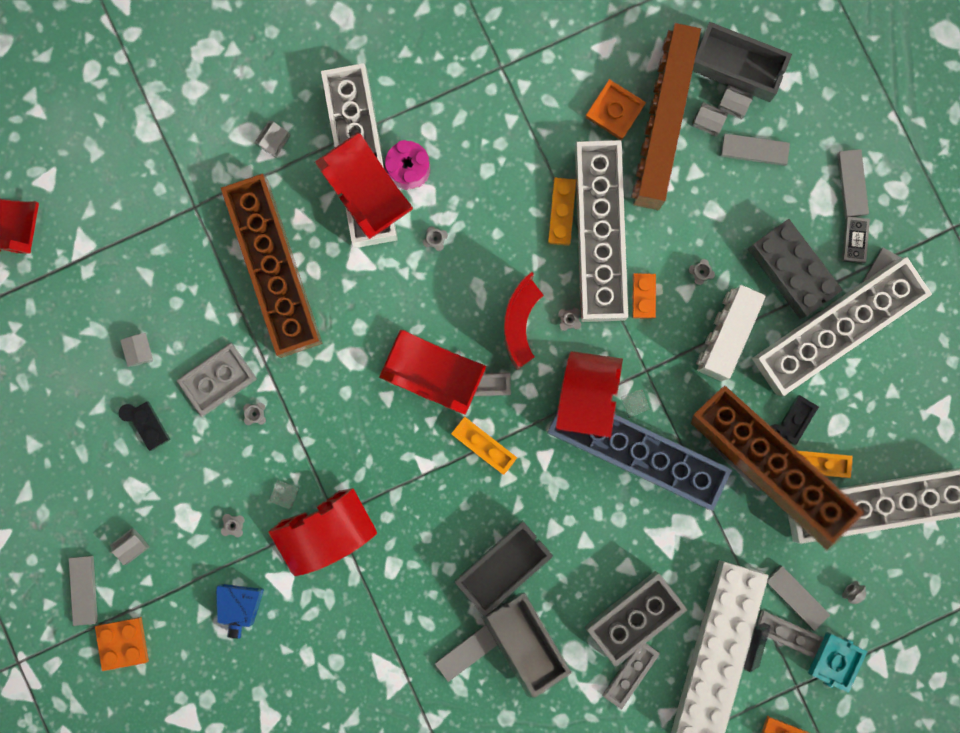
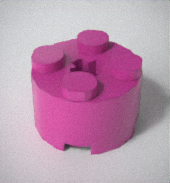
(403, 153)

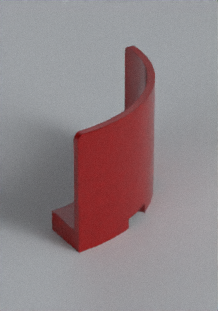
(364, 185)
(17, 225)
(516, 318)
(432, 372)
(588, 394)
(325, 535)

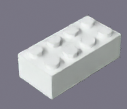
(731, 333)

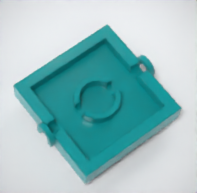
(837, 662)

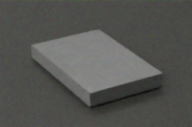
(216, 379)

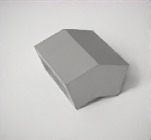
(735, 102)
(710, 119)
(272, 138)
(136, 350)
(129, 546)

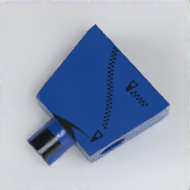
(237, 607)

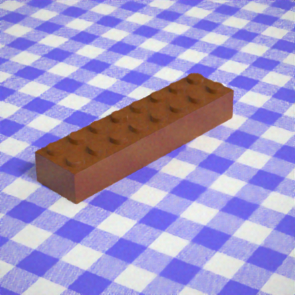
(666, 117)
(271, 266)
(776, 467)

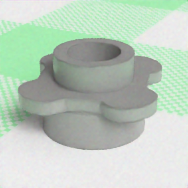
(431, 233)
(708, 272)
(564, 315)
(249, 418)
(237, 521)
(854, 593)

